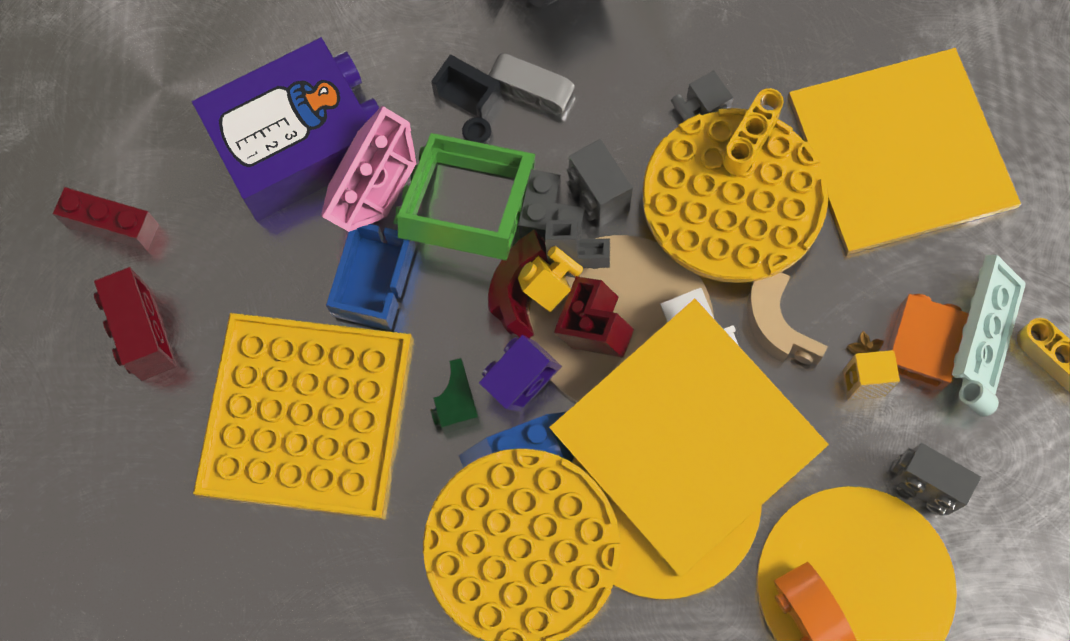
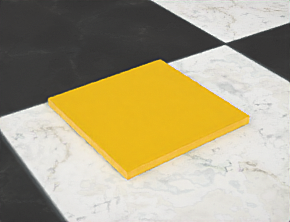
(903, 150)
(688, 437)

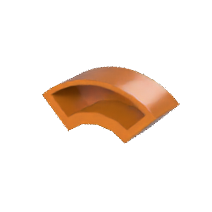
(812, 606)

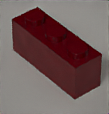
(106, 218)

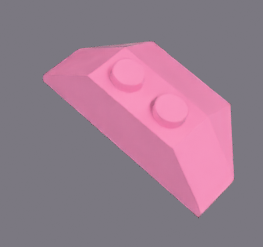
(371, 172)

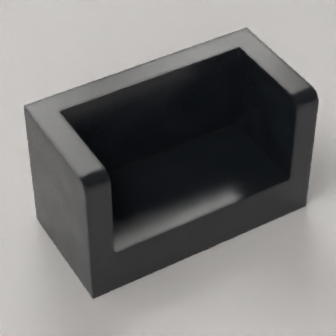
(466, 87)

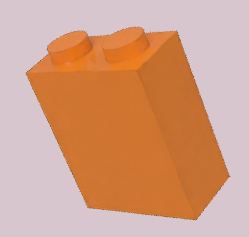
(927, 340)

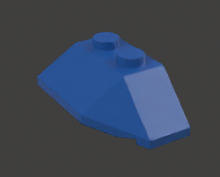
(529, 435)

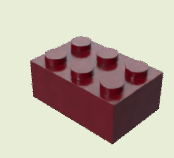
(133, 324)

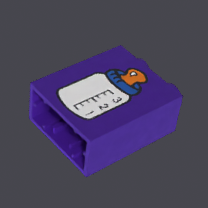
(286, 125)

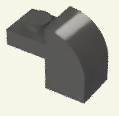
(586, 252)

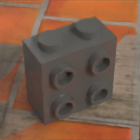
(934, 479)

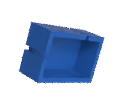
(370, 276)

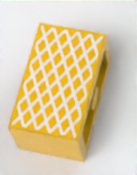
(871, 375)

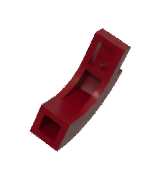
(505, 293)

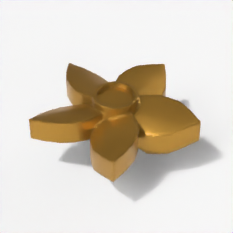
(865, 345)

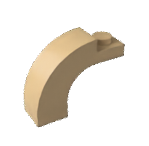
(771, 328)

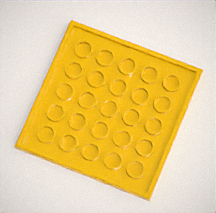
(304, 416)

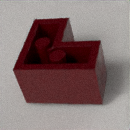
(590, 322)

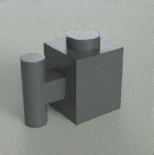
(704, 96)

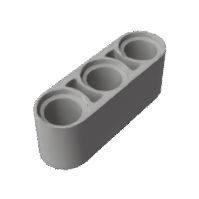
(532, 83)

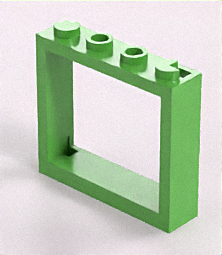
(470, 156)

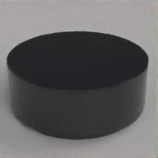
(477, 130)

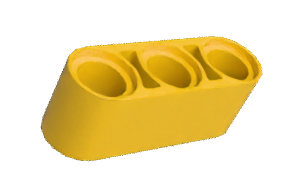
(758, 119)
(1044, 351)

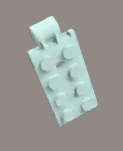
(987, 334)

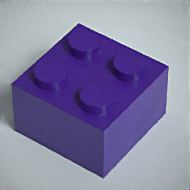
(519, 373)

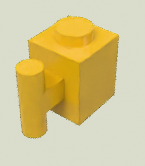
(547, 282)

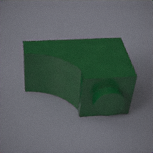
(455, 406)

